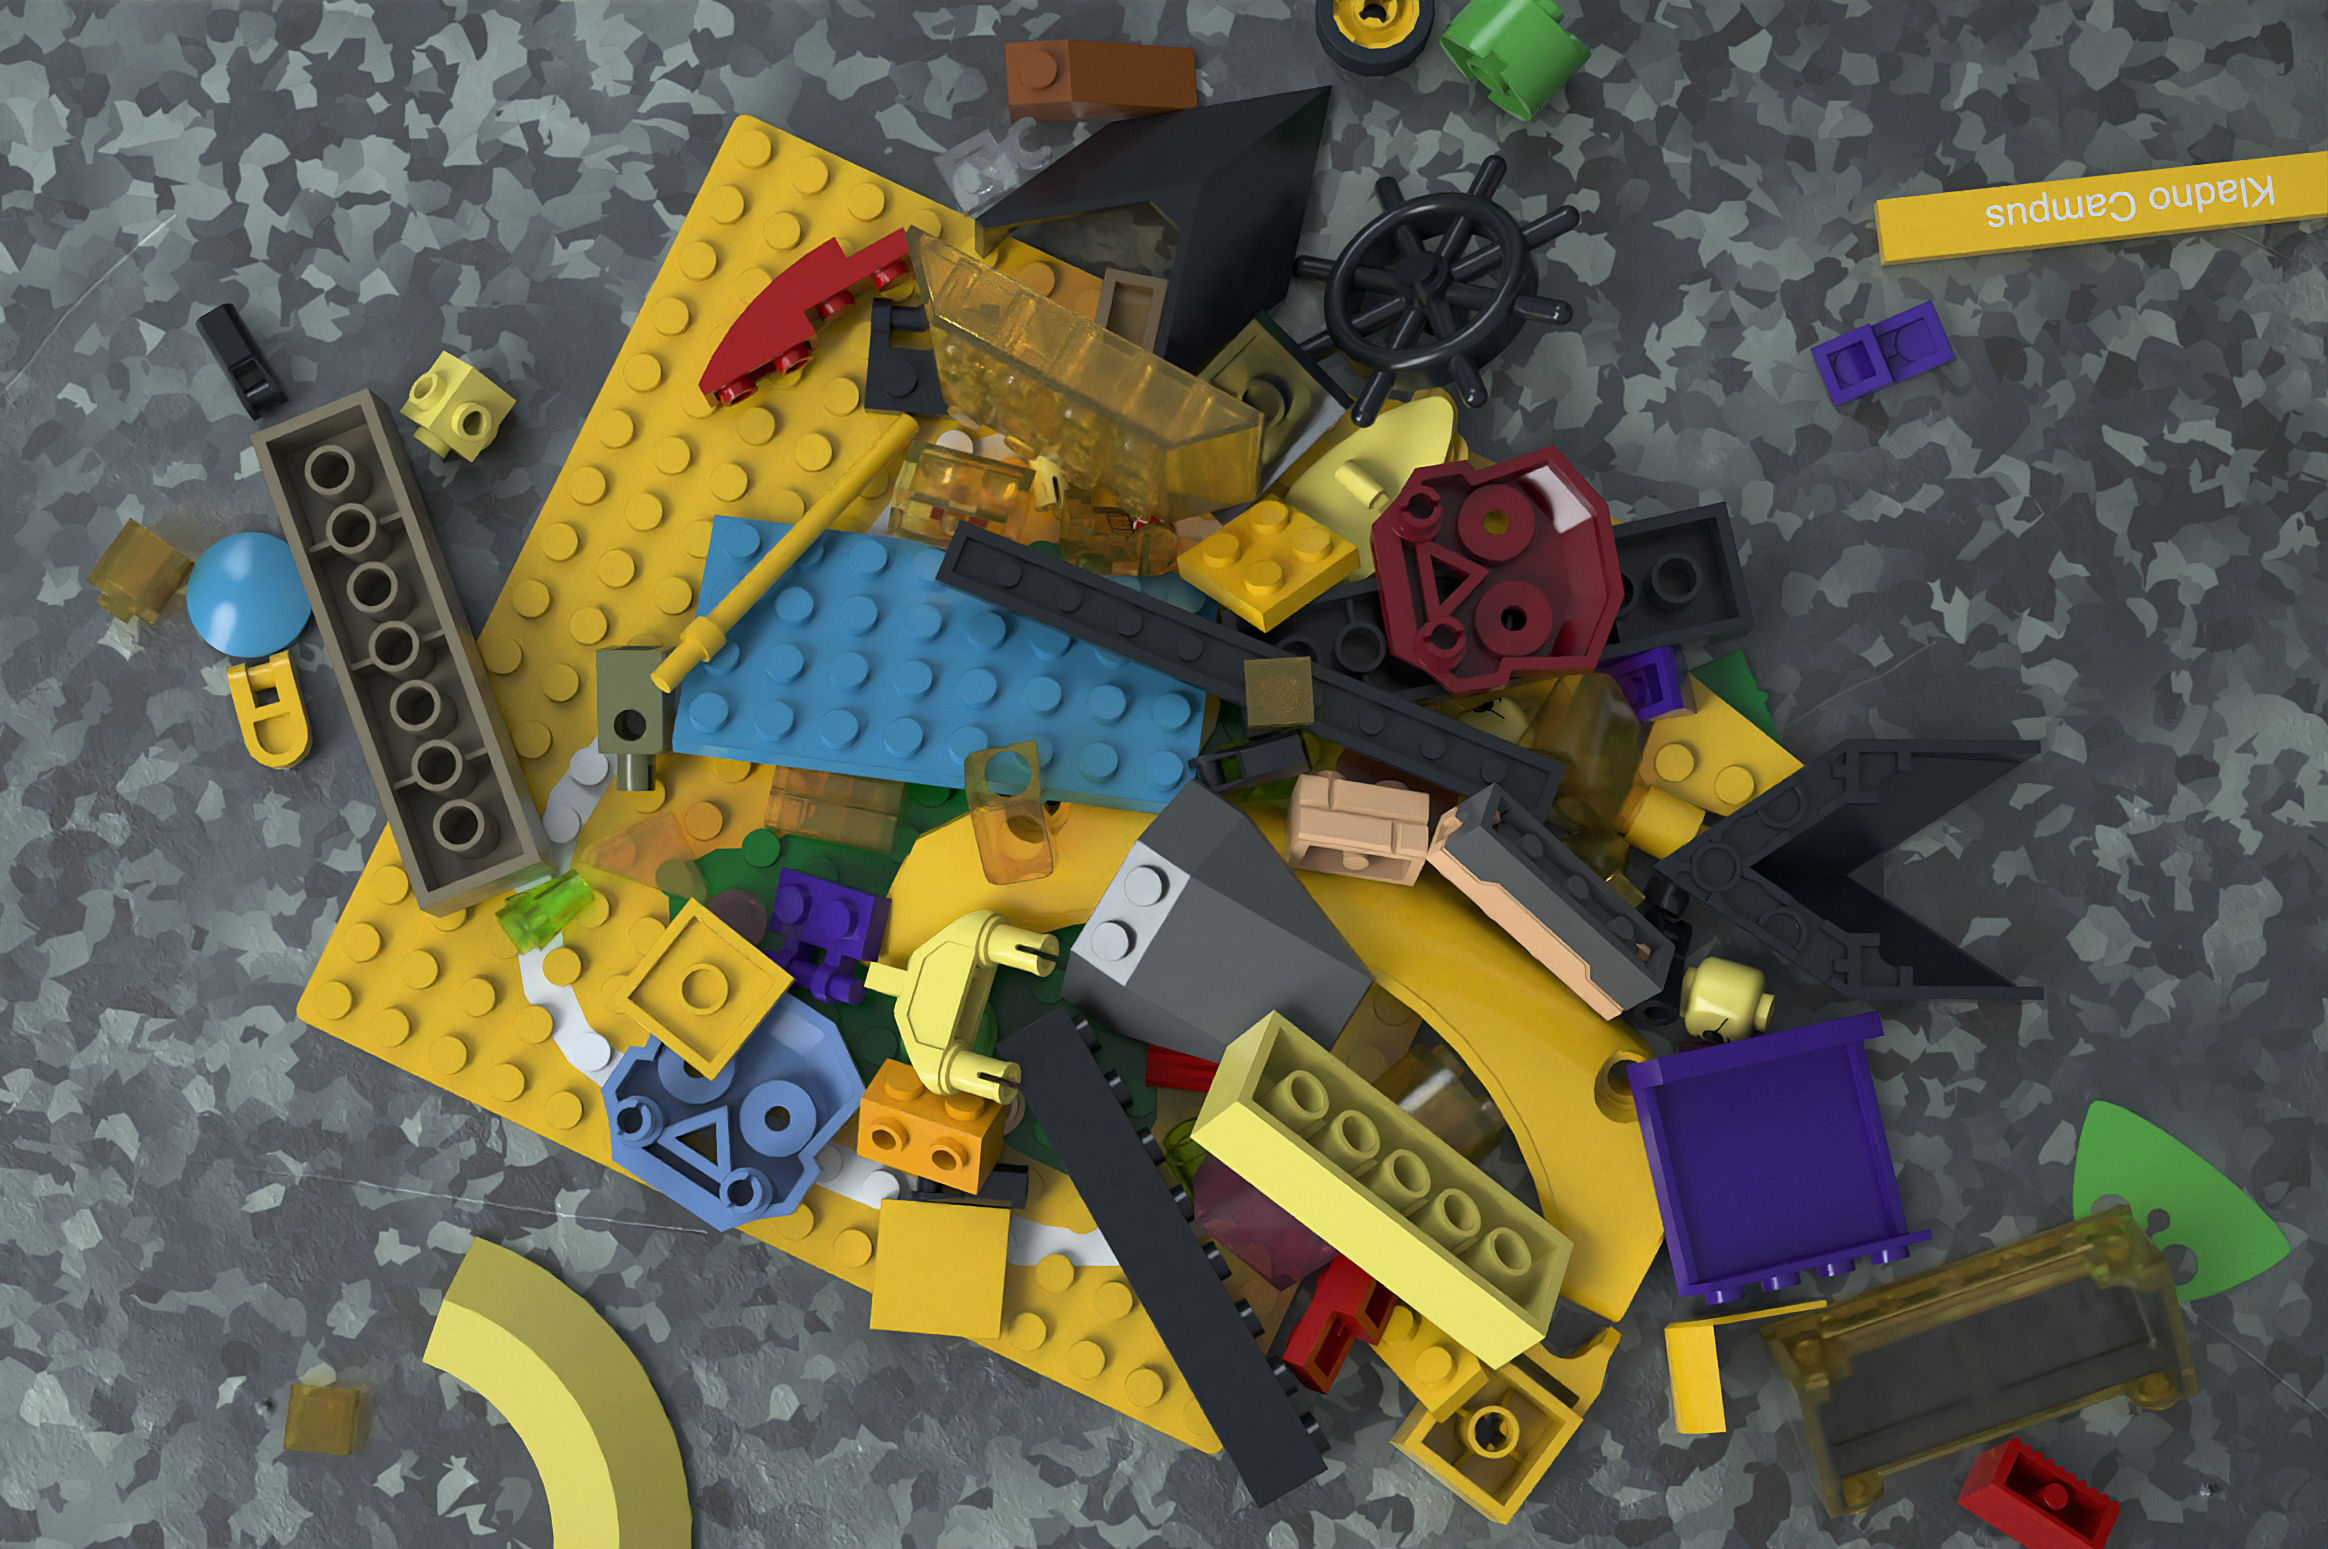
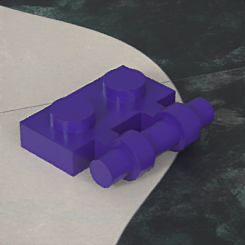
(829, 916)

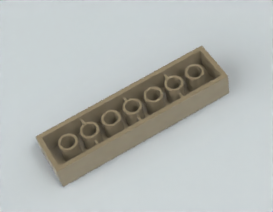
(403, 654)

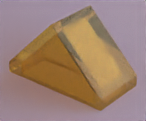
(654, 856)

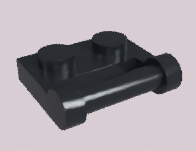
(900, 377)

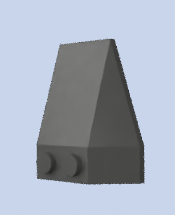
(1211, 938)

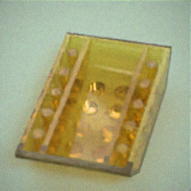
(1080, 392)

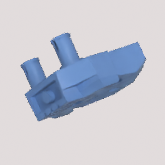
(760, 1173)

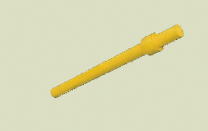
(707, 634)

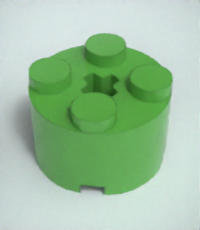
(1514, 52)

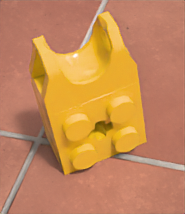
(1535, 1412)

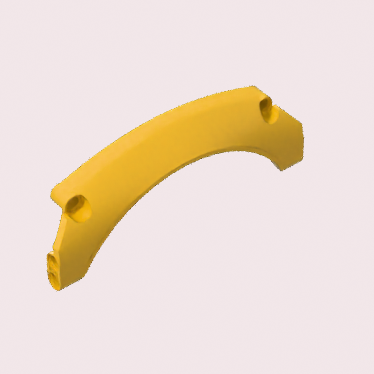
(1428, 946)

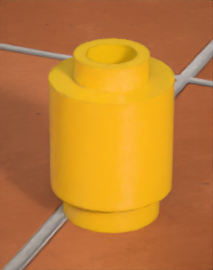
(1663, 823)

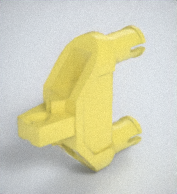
(946, 997)

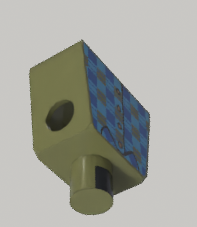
(626, 686)

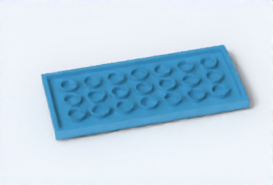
(897, 678)

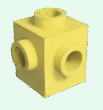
(456, 408)

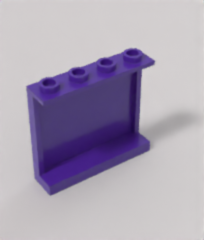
(1771, 1159)

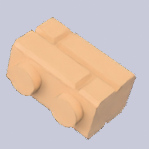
(1357, 828)

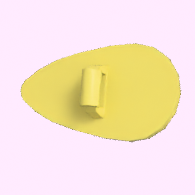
(1370, 468)

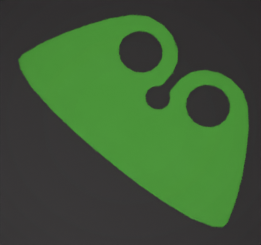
(2205, 1208)

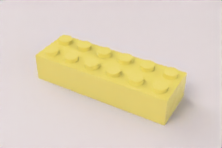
(1384, 1190)

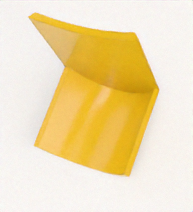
(1695, 1363)

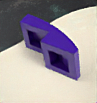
(1883, 354)

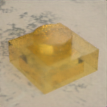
(1279, 692)
(321, 1419)

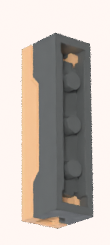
(1551, 902)

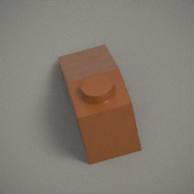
(1097, 80)

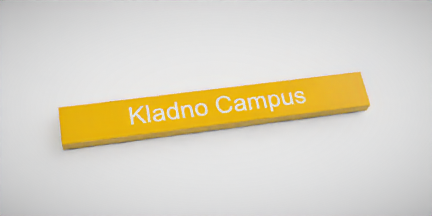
(2102, 208)

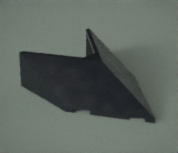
(1222, 177)
(1809, 869)

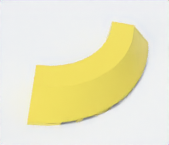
(572, 1399)

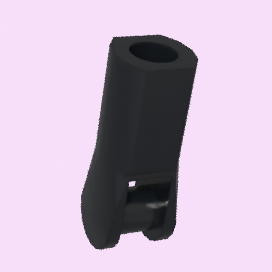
(238, 355)
(1259, 763)
(1665, 1006)
(1002, 1189)

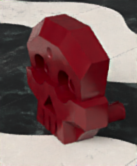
(1549, 564)

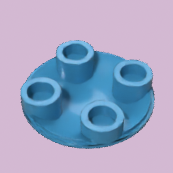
(248, 596)

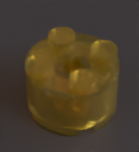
(1429, 1091)

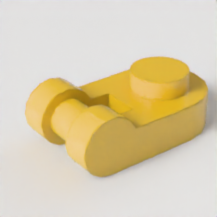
(278, 732)

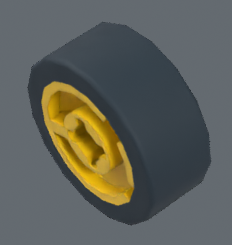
(1368, 44)

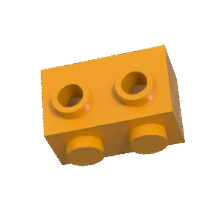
(928, 1133)

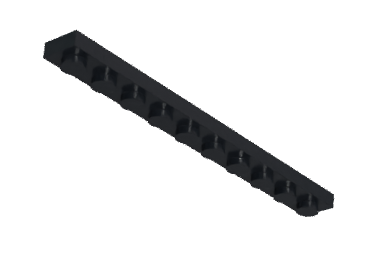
(1213, 661)

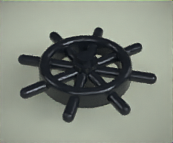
(1433, 290)

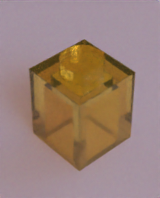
(138, 574)

